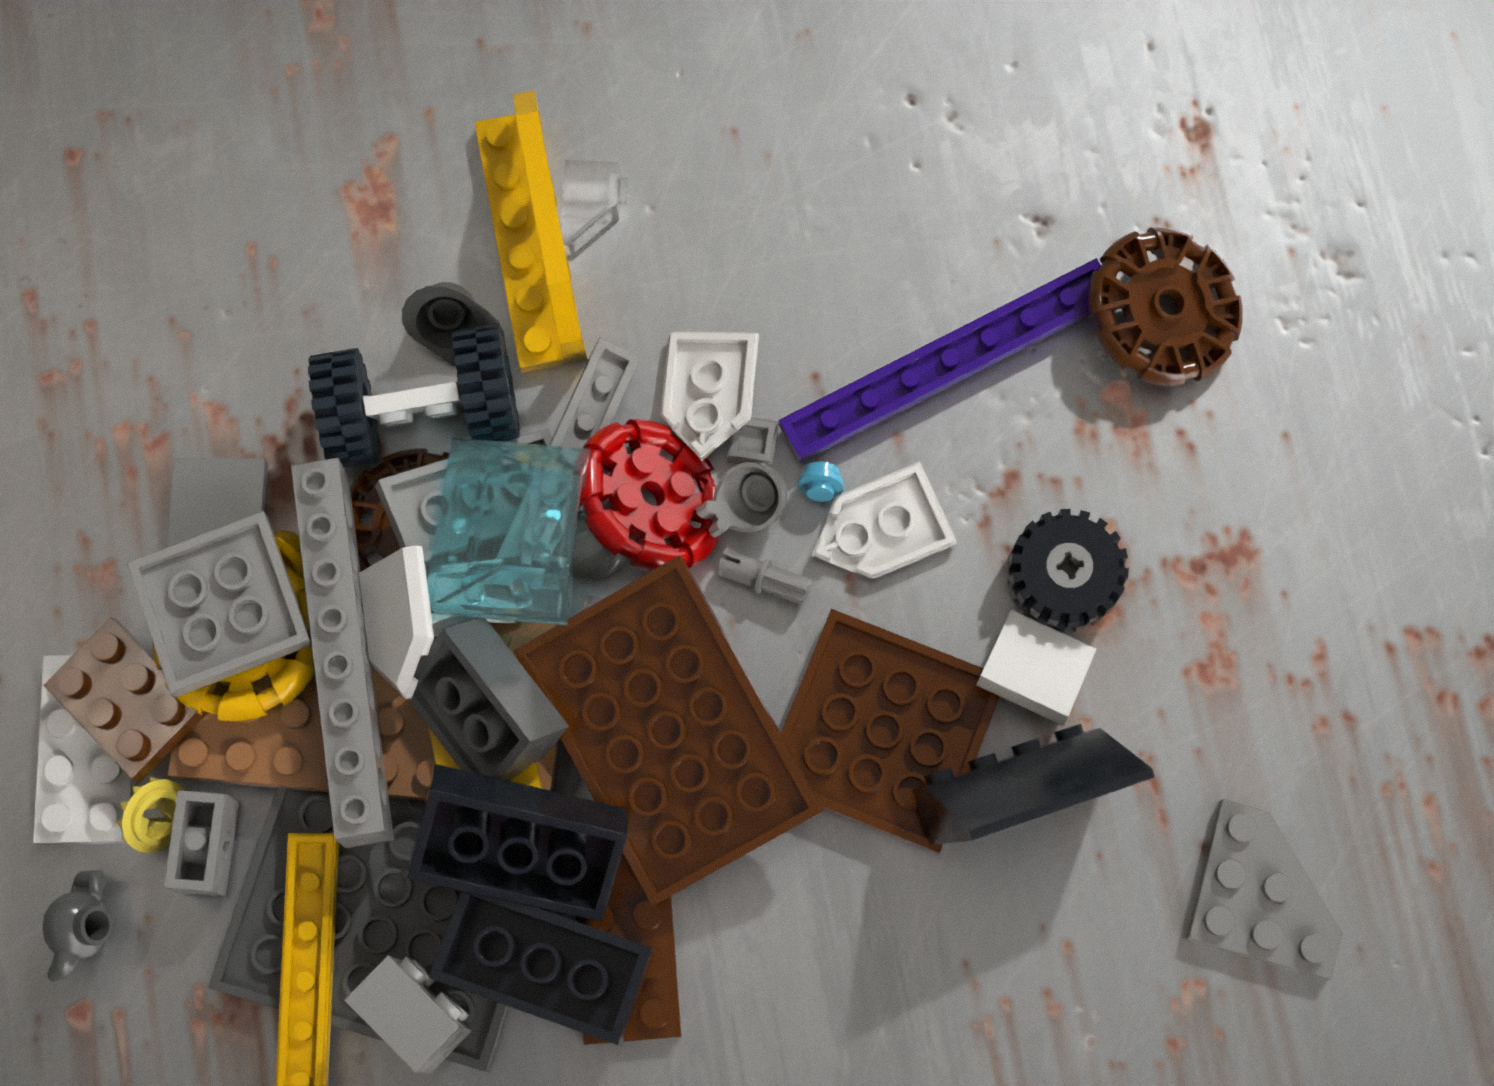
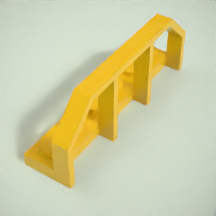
(530, 238)

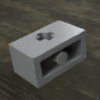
(201, 843)

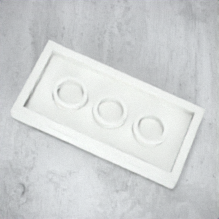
(76, 778)

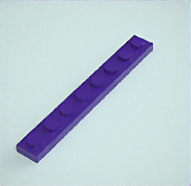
(939, 364)

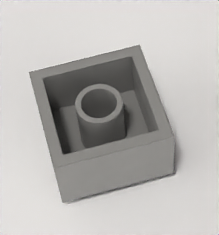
(409, 1013)

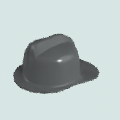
(437, 311)

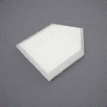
(708, 386)
(885, 525)
(397, 616)

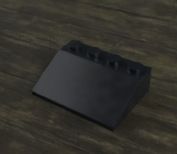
(1025, 785)

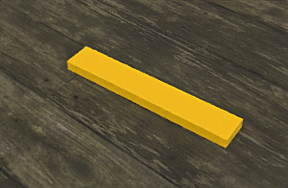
(307, 960)

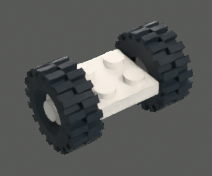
(349, 413)

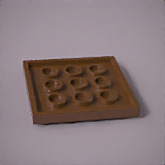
(880, 719)

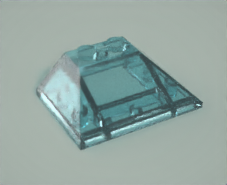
(507, 531)

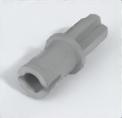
(763, 576)

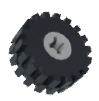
(1067, 594)

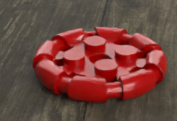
(668, 482)

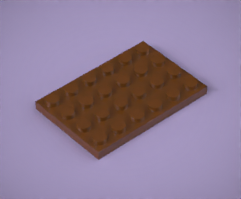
(669, 729)

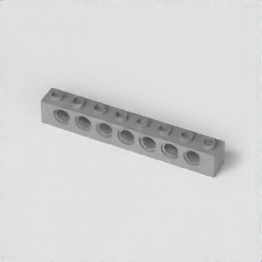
(341, 655)

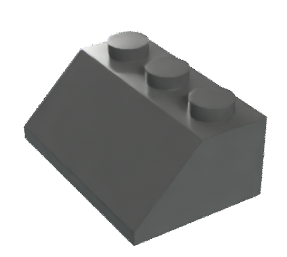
(484, 702)

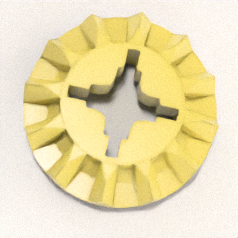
(150, 834)

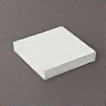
(1036, 667)

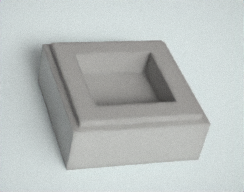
(754, 442)

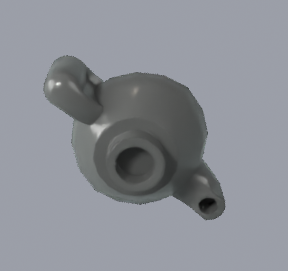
(77, 924)

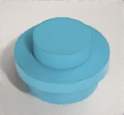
(821, 481)

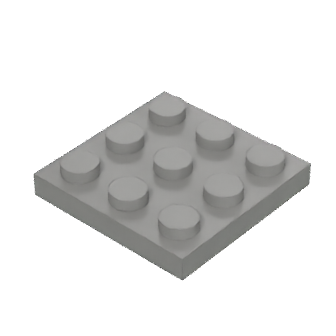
(219, 604)

